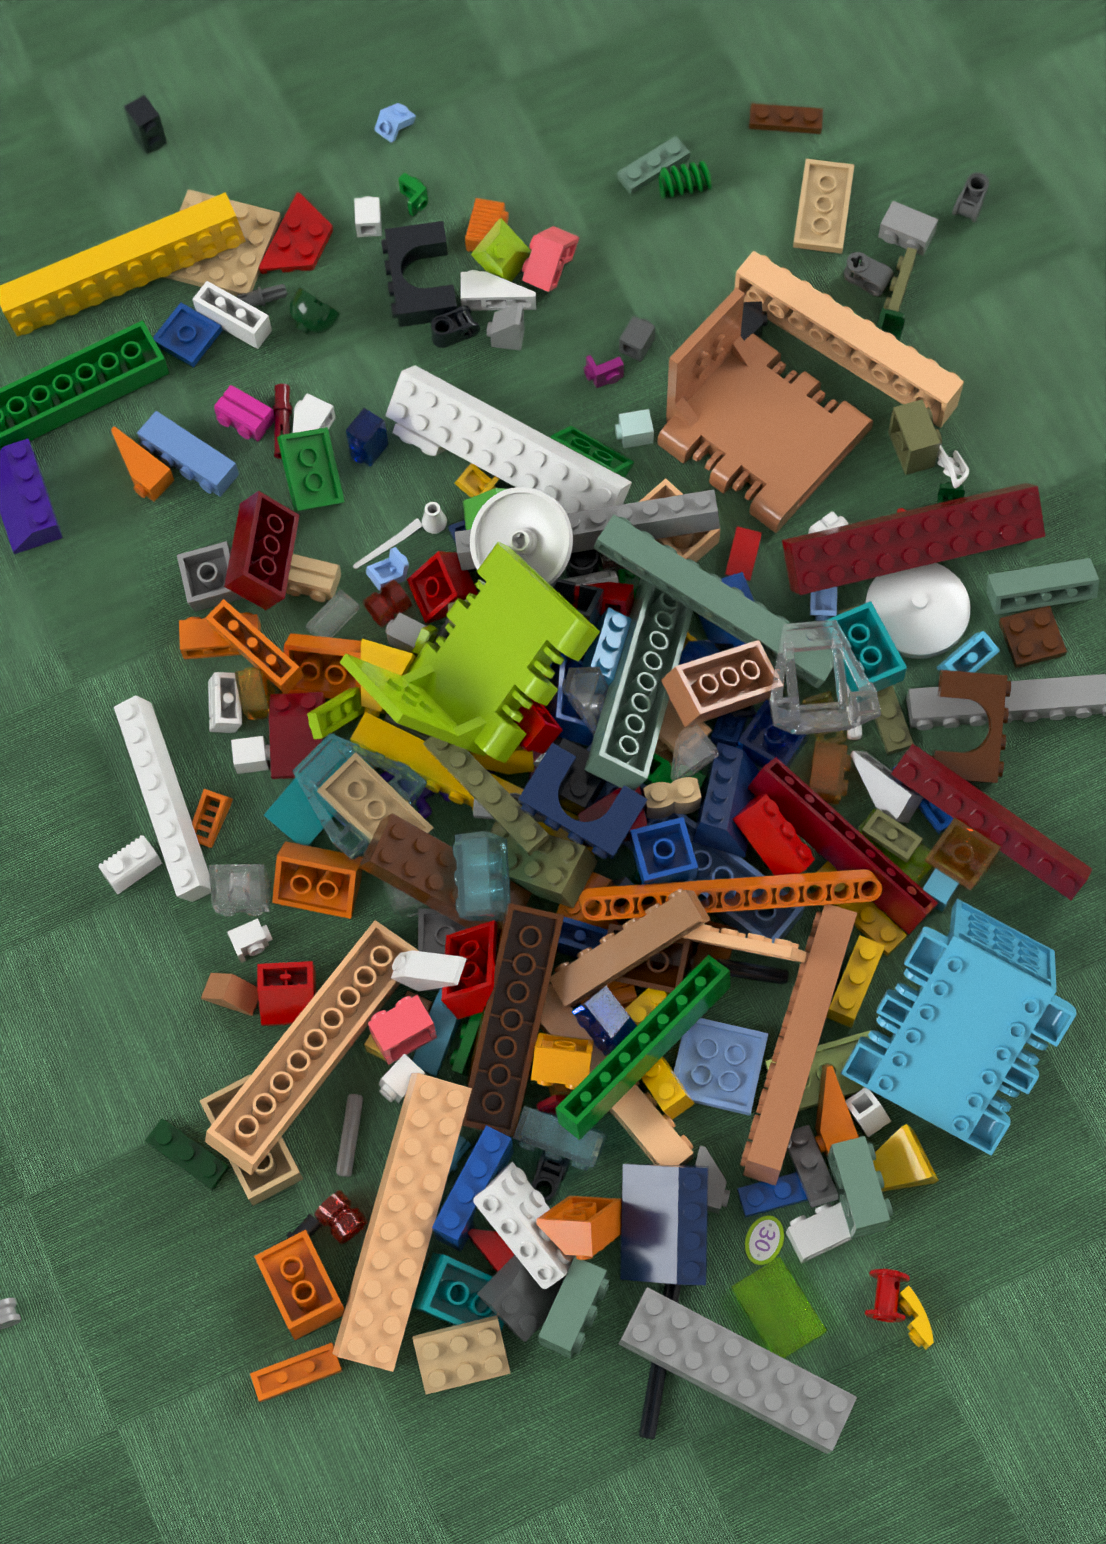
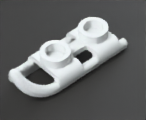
(951, 469)

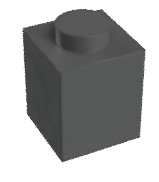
(637, 338)

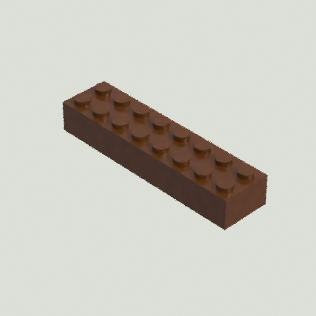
(511, 1018)

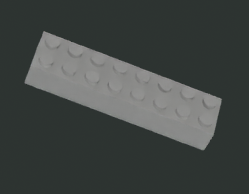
(738, 1371)

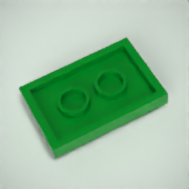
(310, 469)

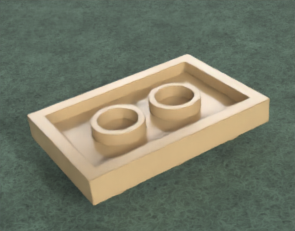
(461, 1354)

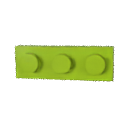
(335, 713)

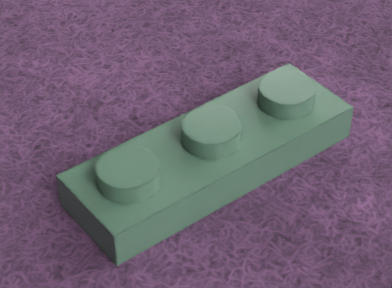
(648, 166)

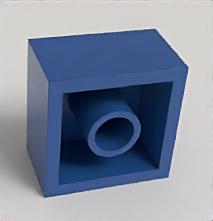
(664, 852)

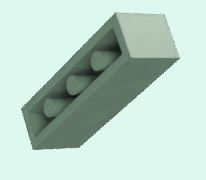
(1042, 586)

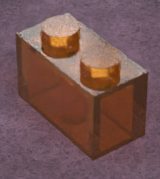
(828, 771)

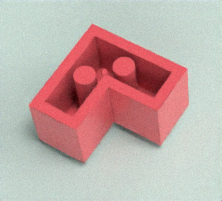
(547, 258)

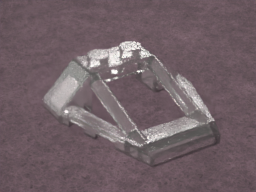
(843, 715)

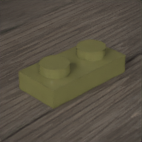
(892, 835)

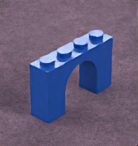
(457, 1214)

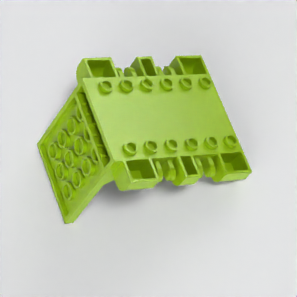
(488, 663)

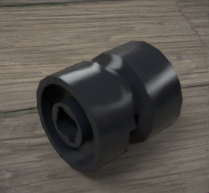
(582, 563)

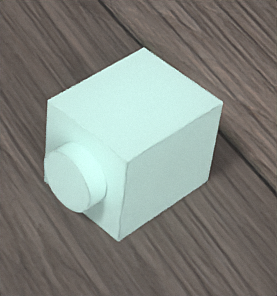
(635, 428)

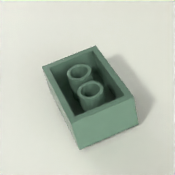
(859, 1187)
(574, 1308)

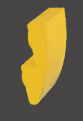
(920, 1327)

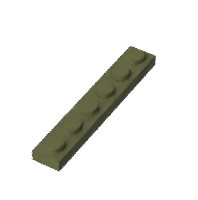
(891, 722)
(489, 794)

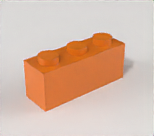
(202, 641)

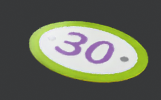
(764, 1240)

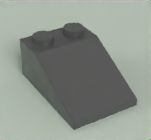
(519, 1298)

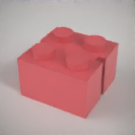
(402, 1028)

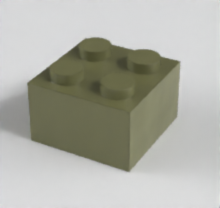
(914, 436)

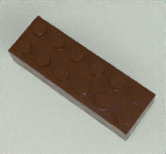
(422, 868)

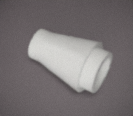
(434, 519)

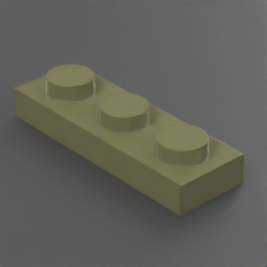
(900, 283)

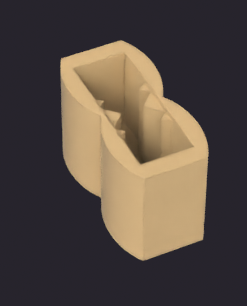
(678, 797)

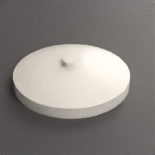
(527, 523)
(921, 609)

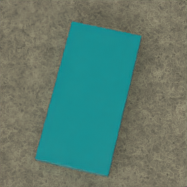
(295, 815)

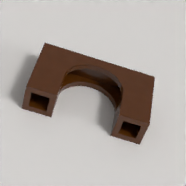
(989, 692)

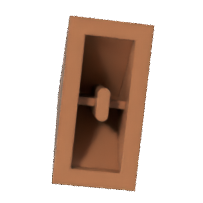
(231, 993)

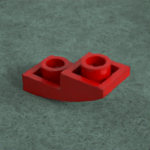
(743, 552)

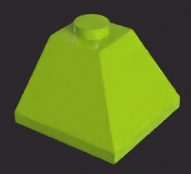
(501, 252)

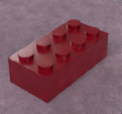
(262, 550)

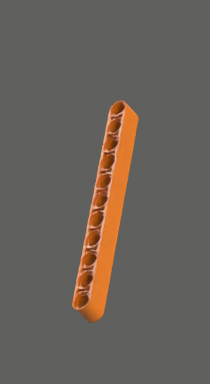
(742, 900)

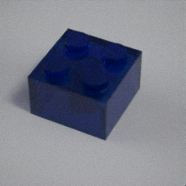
(765, 741)

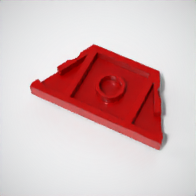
(298, 239)

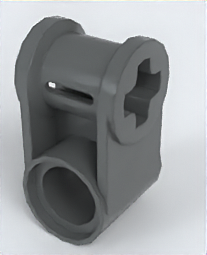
(971, 200)
(868, 275)

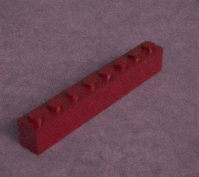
(993, 821)
(842, 843)

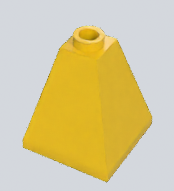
(386, 658)
(903, 1161)

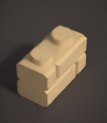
(313, 578)

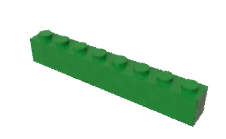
(643, 1047)

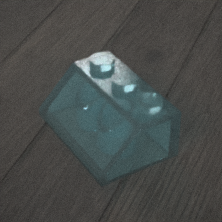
(481, 876)
(544, 1132)

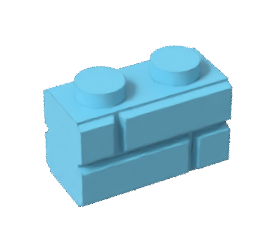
(971, 654)

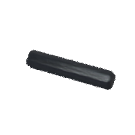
(755, 971)

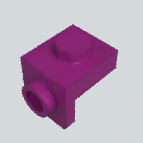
(605, 373)

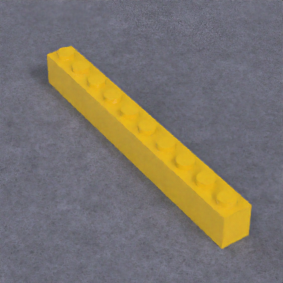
(404, 747)

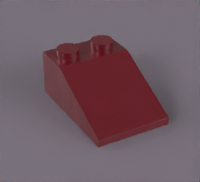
(290, 731)

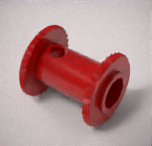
(887, 1295)

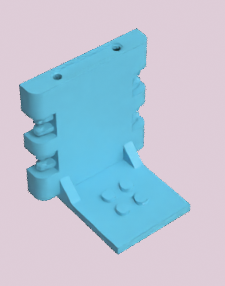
(964, 1027)

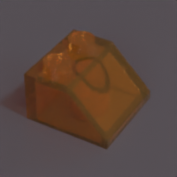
(963, 854)

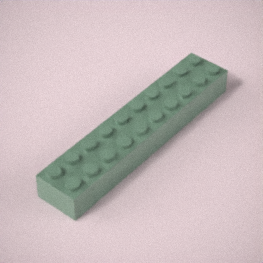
(636, 697)

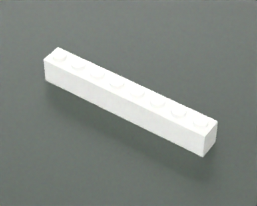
(163, 798)

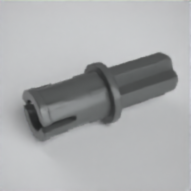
(261, 296)

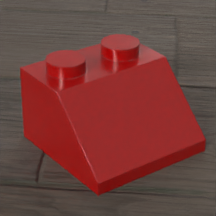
(440, 583)

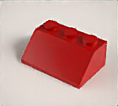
(773, 837)
(477, 978)

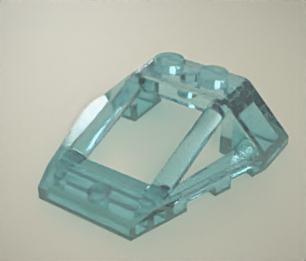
(324, 761)

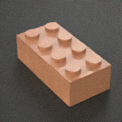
(720, 683)

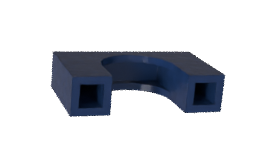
(603, 834)

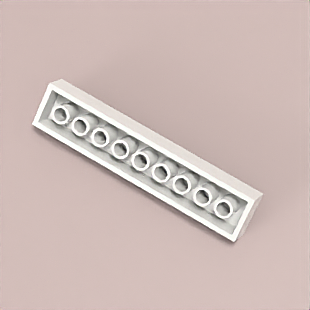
(502, 443)

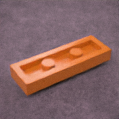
(295, 1372)

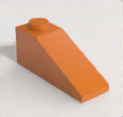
(146, 471)
(833, 1117)

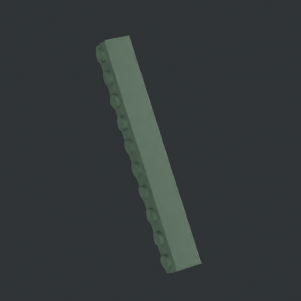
(705, 594)

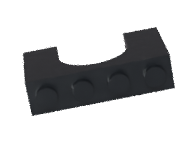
(404, 247)

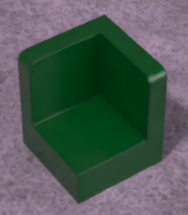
(892, 322)

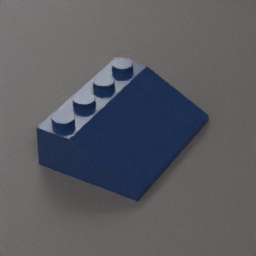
(664, 1223)

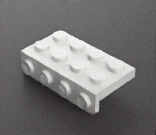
(513, 1211)

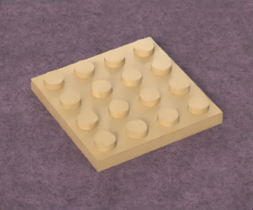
(234, 268)

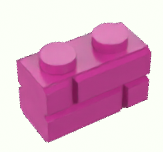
(244, 413)

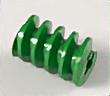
(684, 178)

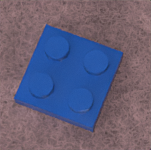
(187, 334)

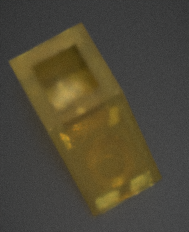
(254, 692)

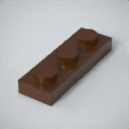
(786, 118)

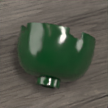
(312, 313)

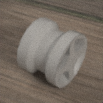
(8, 1314)

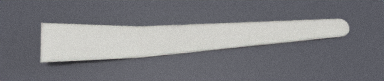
(411, 528)

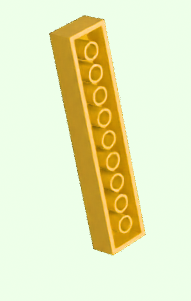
(120, 264)

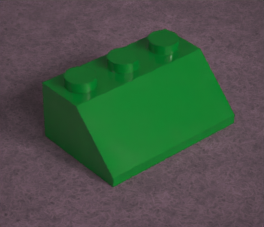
(594, 450)

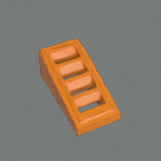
(221, 813)

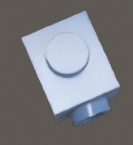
(392, 120)
(391, 568)
(824, 604)

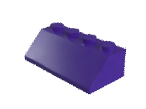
(25, 499)

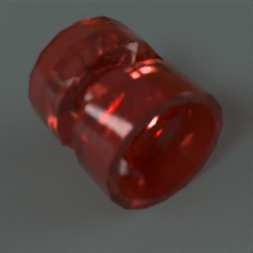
(387, 603)
(339, 1215)

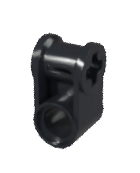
(457, 324)
(550, 1174)

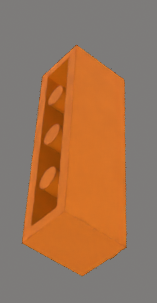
(254, 646)

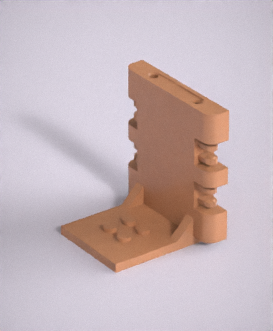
(753, 422)

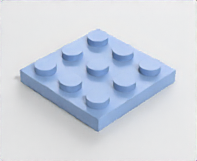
(721, 1064)

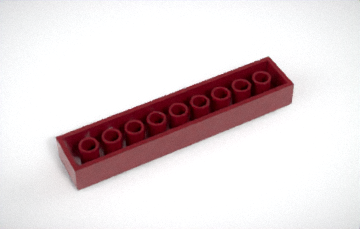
(913, 538)

